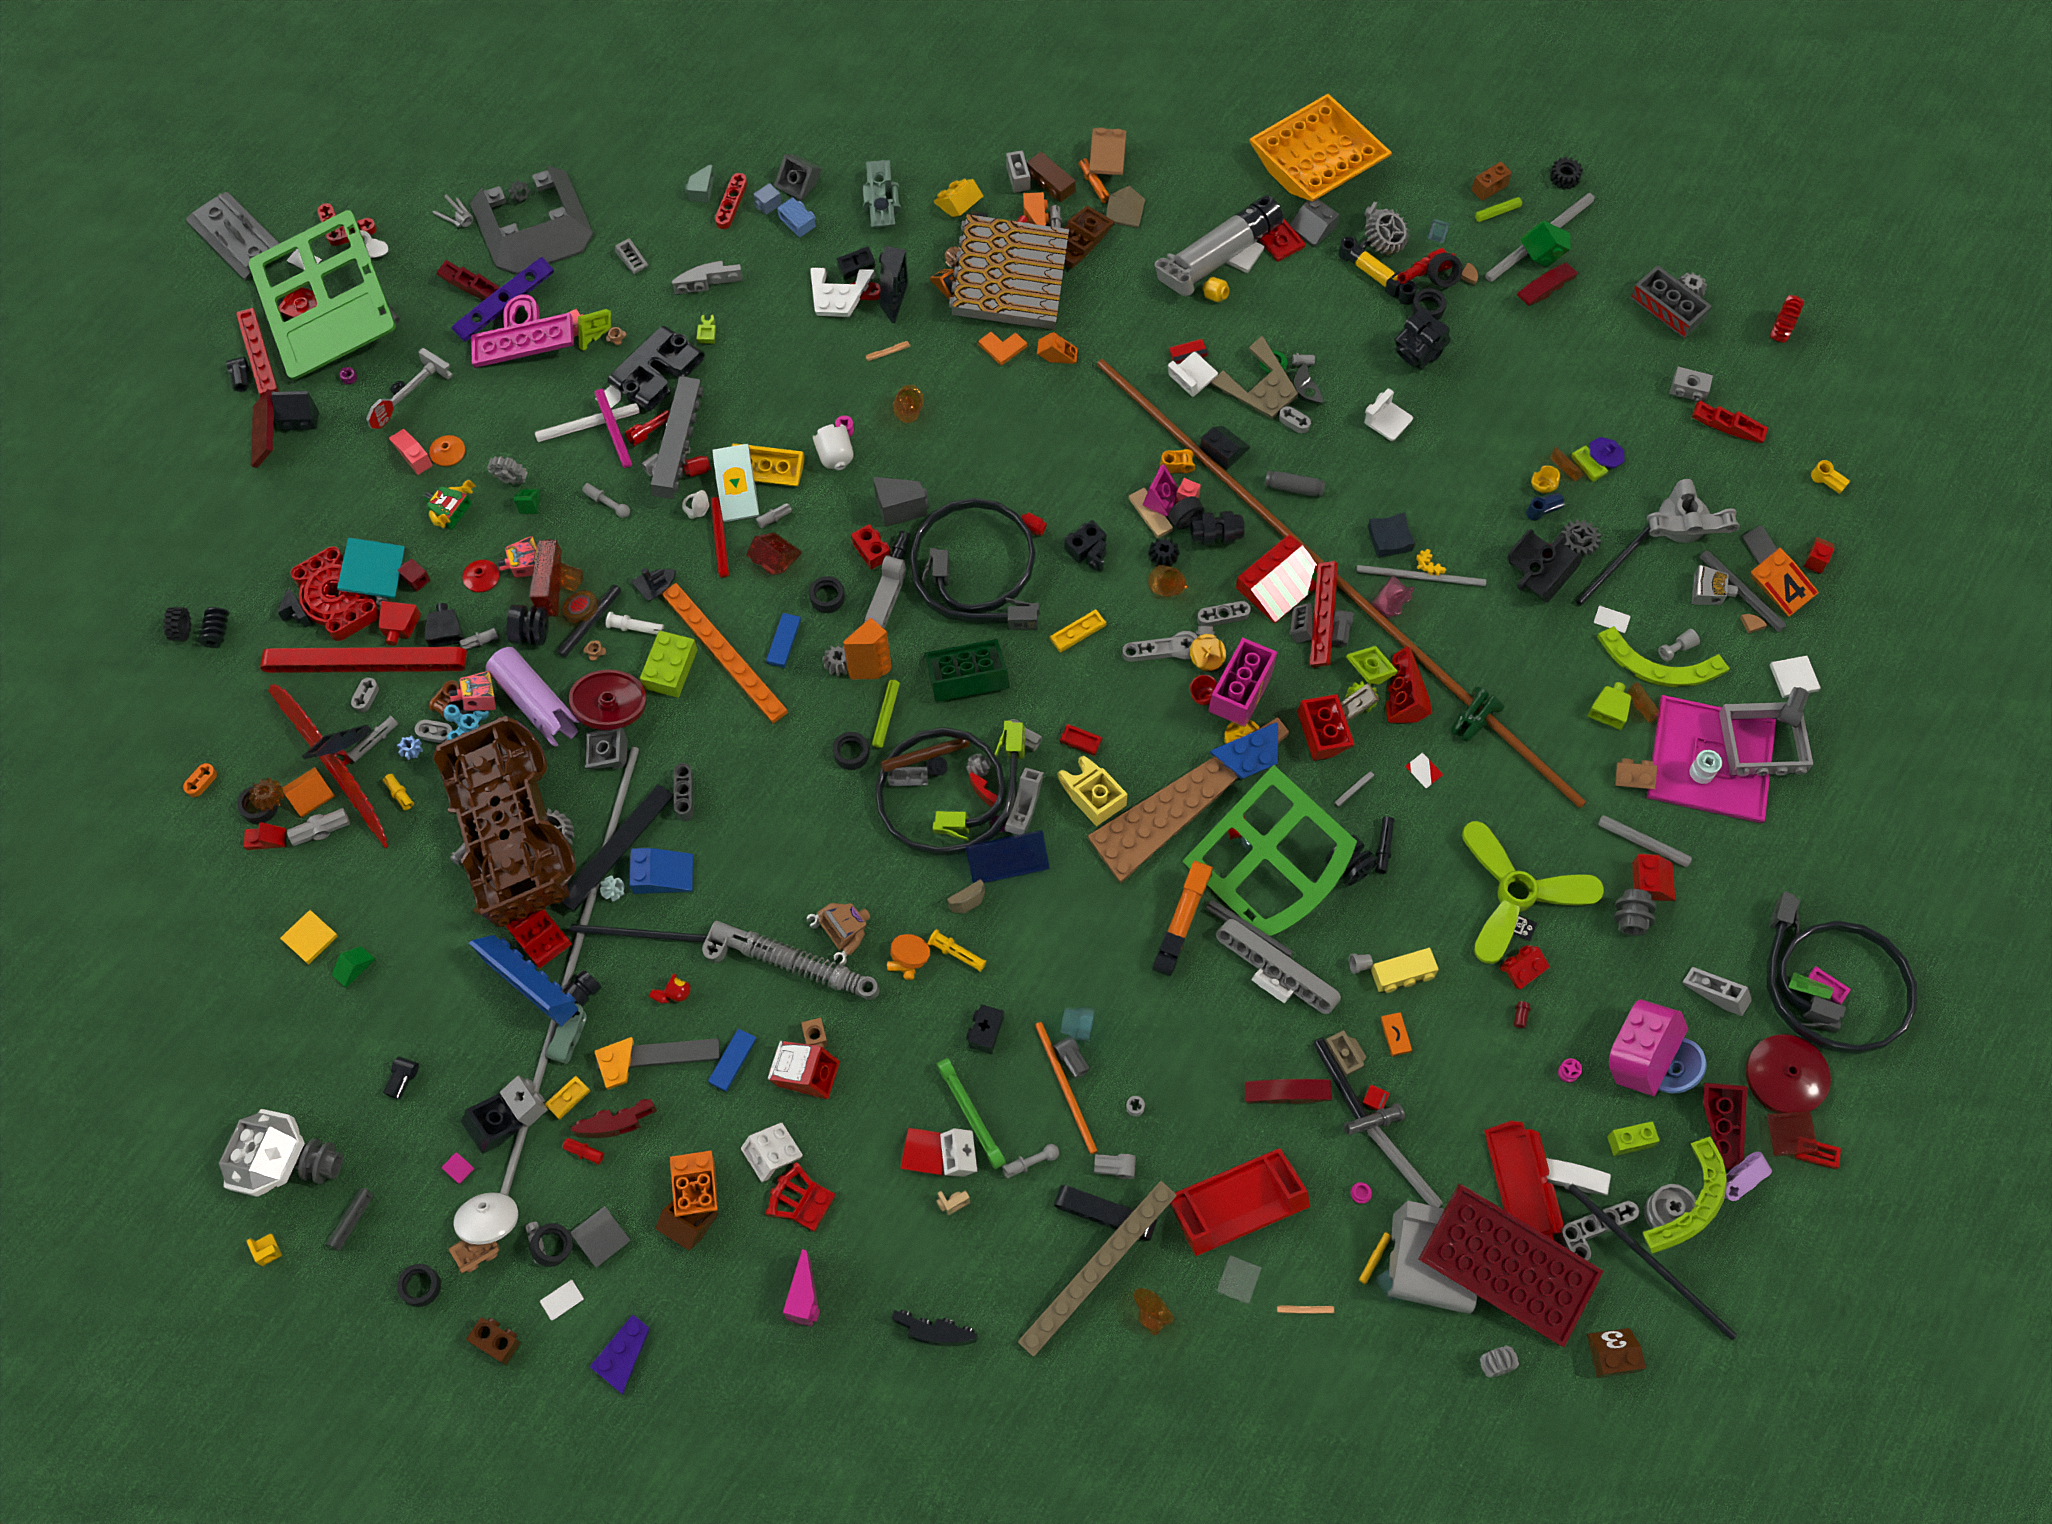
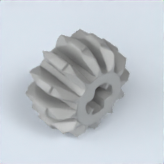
(1694, 283)
(831, 657)
(1499, 1361)

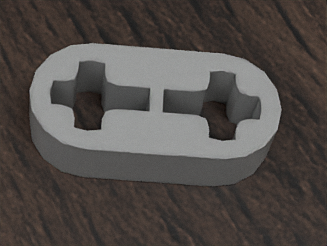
(1294, 419)
(365, 695)

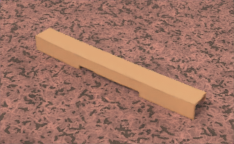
(878, 354)
(1306, 1309)

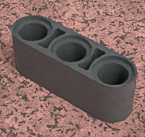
(684, 800)

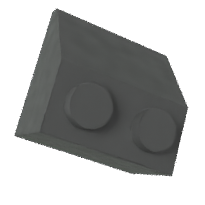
(797, 176)
(1315, 221)

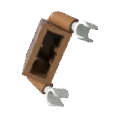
(843, 926)

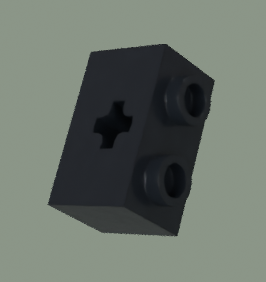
(985, 1040)

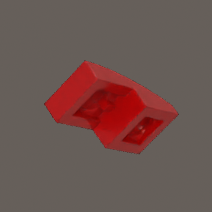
(981, 788)

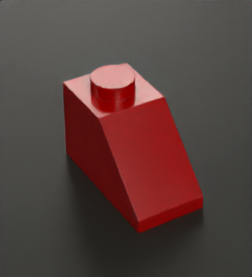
(1819, 555)

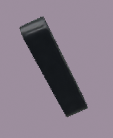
(1096, 1209)

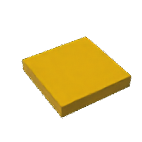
(309, 937)

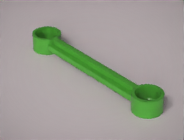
(992, 1151)

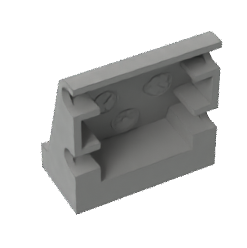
(1412, 1278)

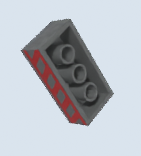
(1670, 301)

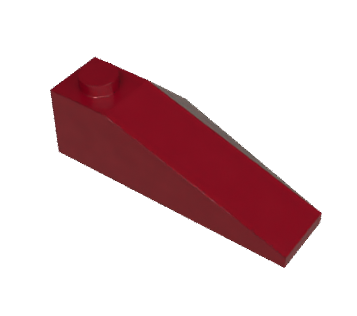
(1727, 1119)

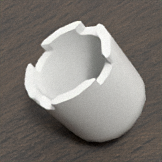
(833, 446)

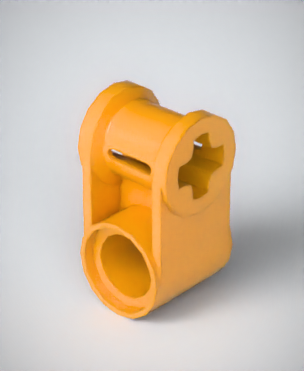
(1178, 461)

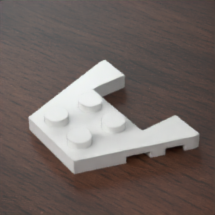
(838, 298)

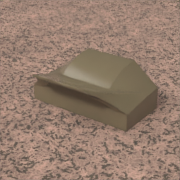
(967, 898)
(1346, 1052)

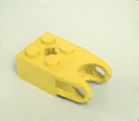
(1093, 791)

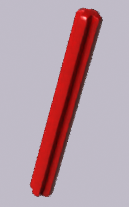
(719, 538)

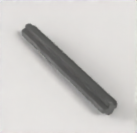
(1226, 914)

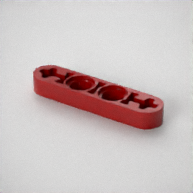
(729, 200)

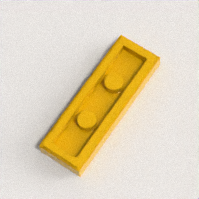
(1078, 631)

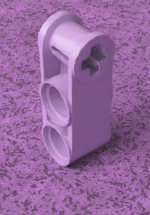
(1746, 1176)

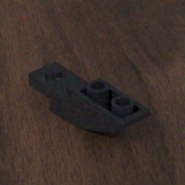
(942, 1334)

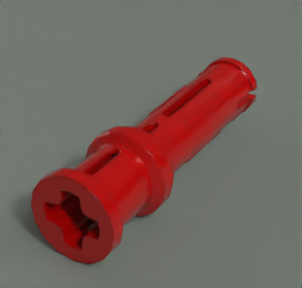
(1418, 269)

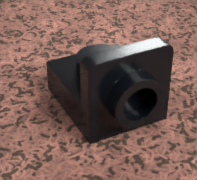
(1095, 556)

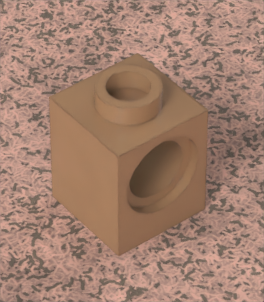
(814, 1026)

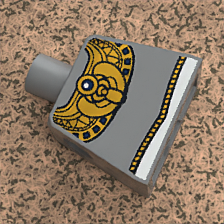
(1711, 587)

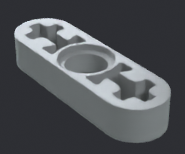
(1238, 616)

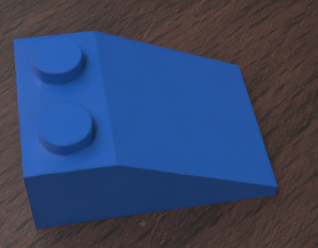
(660, 871)

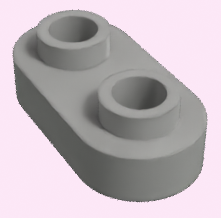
(435, 732)

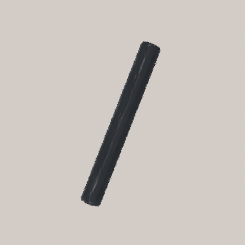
(585, 626)
(1339, 1078)

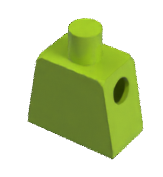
(1612, 706)

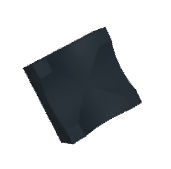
(1391, 535)

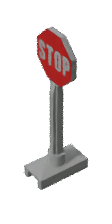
(382, 410)

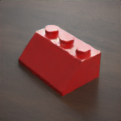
(1324, 726)

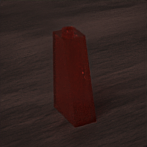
(546, 576)

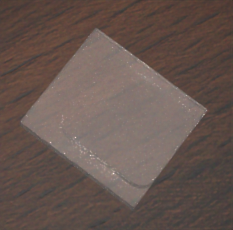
(1239, 1279)

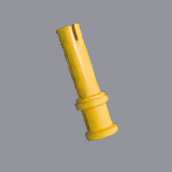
(949, 943)

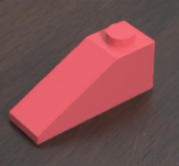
(411, 451)

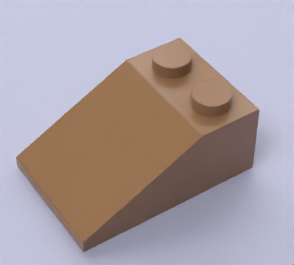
(1107, 151)

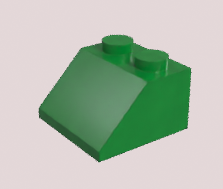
(1546, 243)

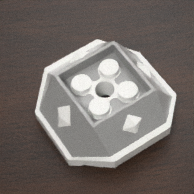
(261, 1153)

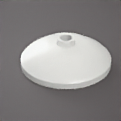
(485, 1218)

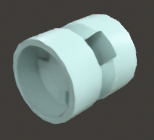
(1705, 766)

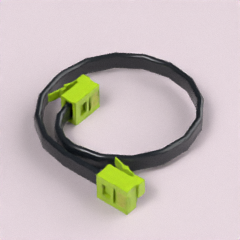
(959, 822)

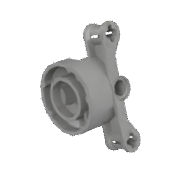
(1689, 527)

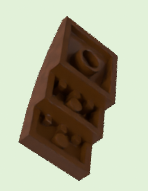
(1085, 232)

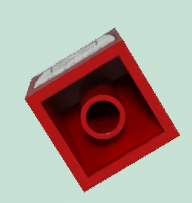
(804, 1069)

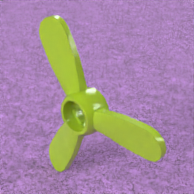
(1556, 890)

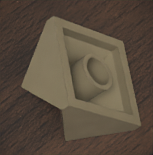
(1125, 207)

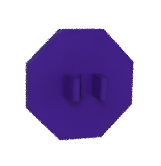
(1606, 452)

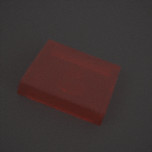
(1792, 1133)

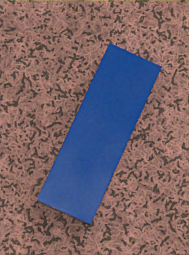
(783, 640)
(732, 1060)

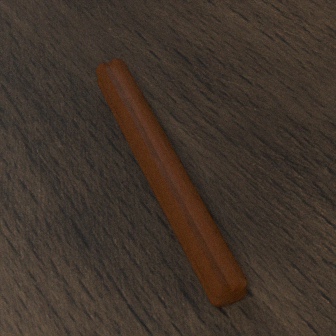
(923, 754)

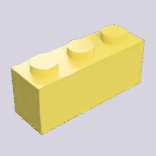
(1404, 970)

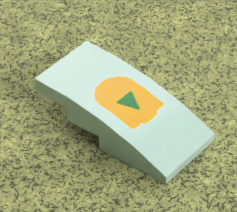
(735, 483)

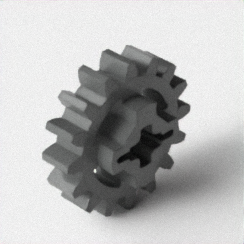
(1581, 537)

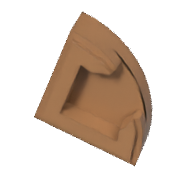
(1469, 274)
(1752, 623)

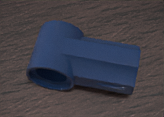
(1545, 505)

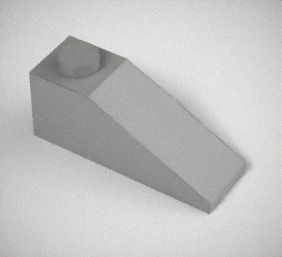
(1718, 990)

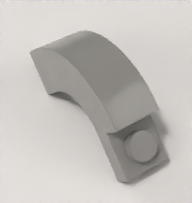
(1025, 801)

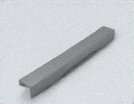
(1354, 788)

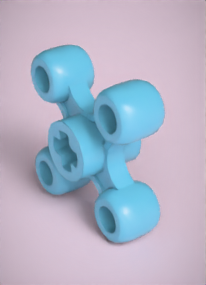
(452, 714)

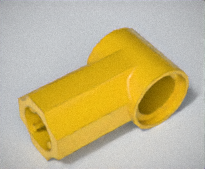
(1825, 473)

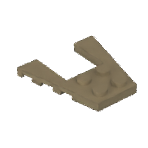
(1268, 395)

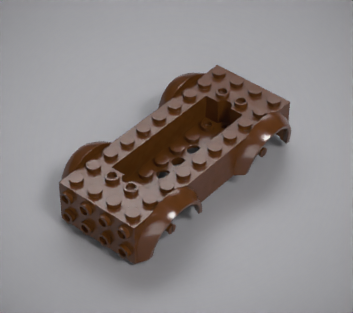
(536, 859)

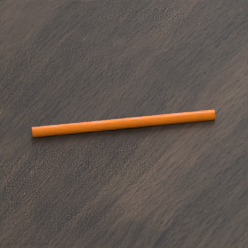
(1066, 1088)

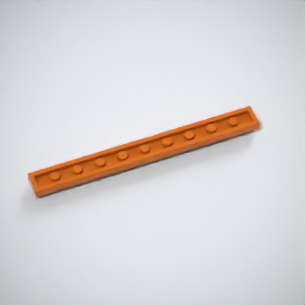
(724, 653)

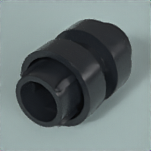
(1225, 527)

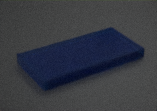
(1007, 857)

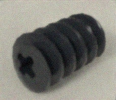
(213, 627)

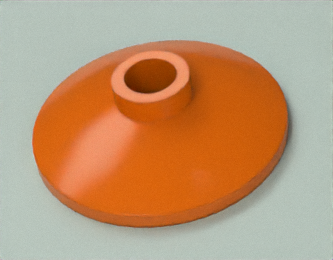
(449, 456)

